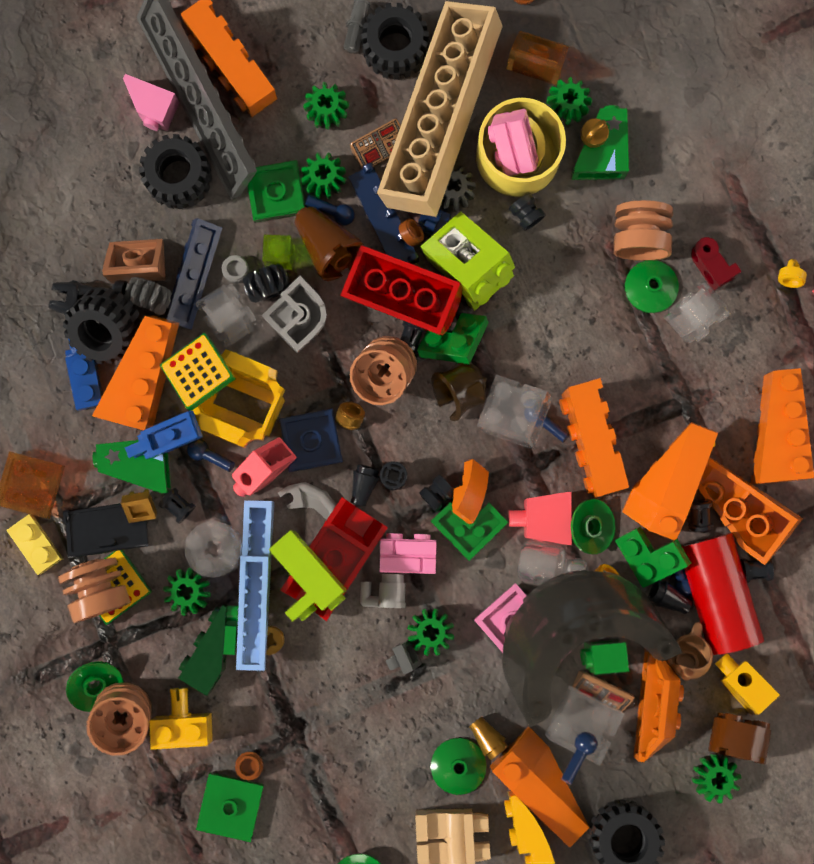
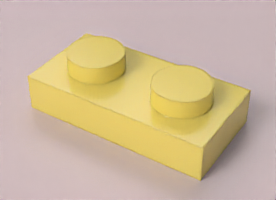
(34, 544)

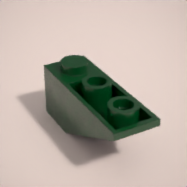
(208, 661)

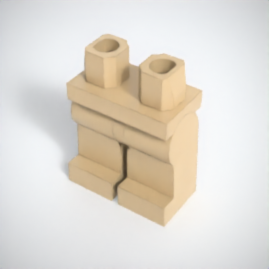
(448, 836)

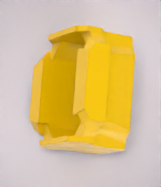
(254, 380)

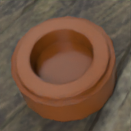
(411, 232)

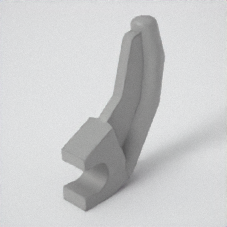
(310, 497)

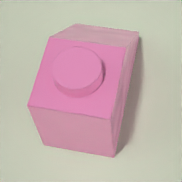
(152, 103)

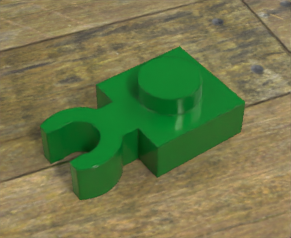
(231, 630)

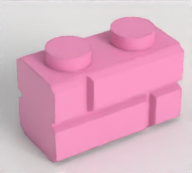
(514, 142)
(408, 555)

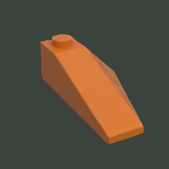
(668, 489)
(536, 780)

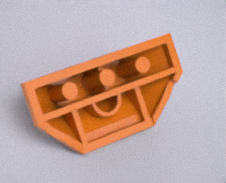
(657, 707)

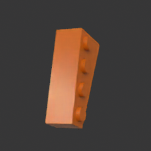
(228, 58)
(138, 381)
(783, 431)
(593, 438)

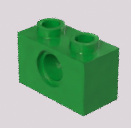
(605, 656)

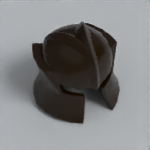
(463, 385)

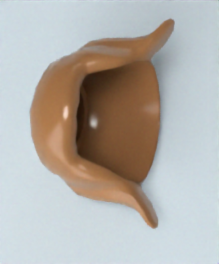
(695, 655)

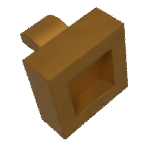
(138, 506)

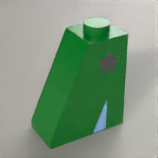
(611, 158)
(148, 473)

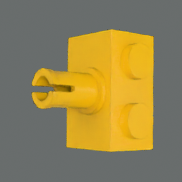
(180, 727)

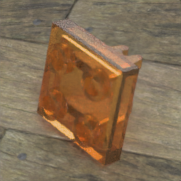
(30, 485)

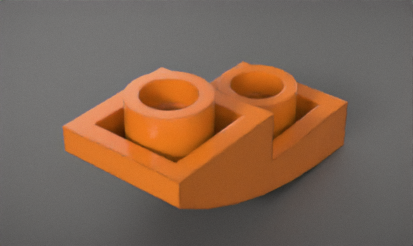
(470, 496)

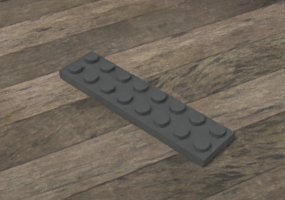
(197, 95)

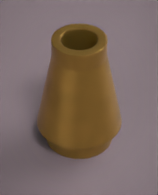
(488, 738)

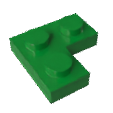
(459, 344)
(469, 537)
(651, 564)

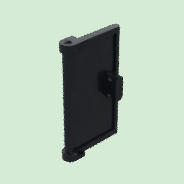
(101, 527)

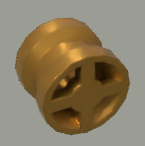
(274, 640)

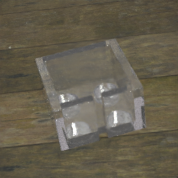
(514, 411)
(584, 713)

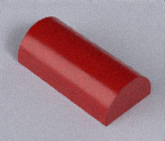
(403, 290)
(722, 595)

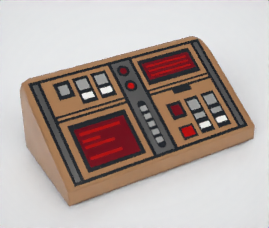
(376, 145)
(603, 690)

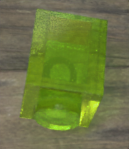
(278, 250)

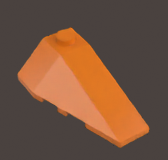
(750, 514)

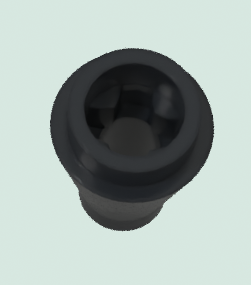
(364, 482)
(668, 597)

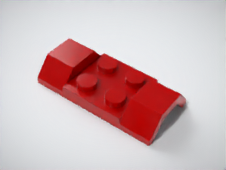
(342, 546)

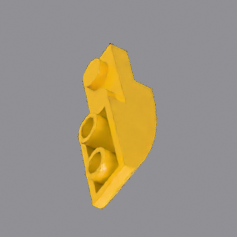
(527, 832)

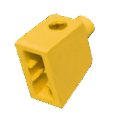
(755, 694)

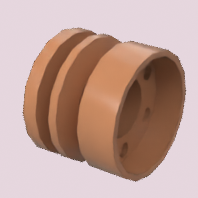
(643, 230)
(374, 381)
(94, 589)
(119, 733)

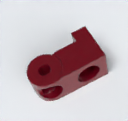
(712, 264)

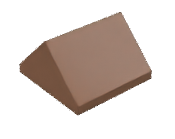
(135, 259)

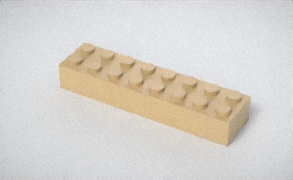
(440, 108)

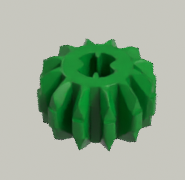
(572, 91)
(321, 113)
(313, 178)
(184, 601)
(425, 640)
(724, 784)

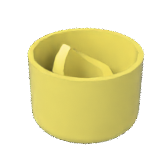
(549, 143)

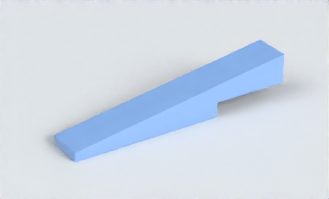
(254, 585)

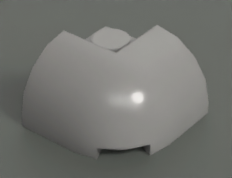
(297, 314)

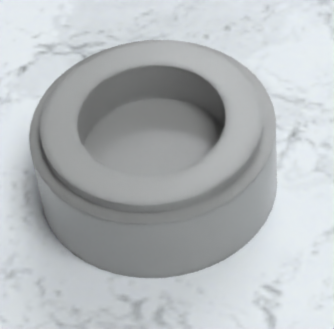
(235, 269)

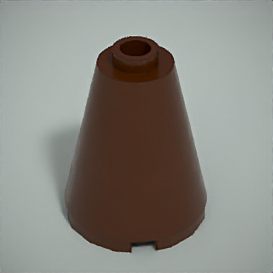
(327, 243)

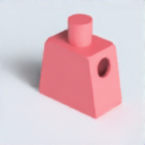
(255, 471)
(545, 518)

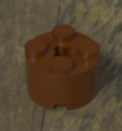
(740, 739)

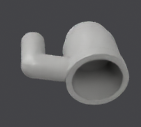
(390, 592)

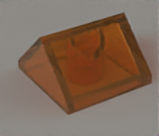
(537, 57)

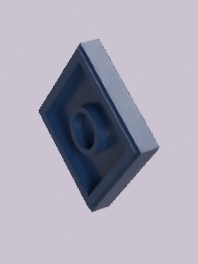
(312, 439)

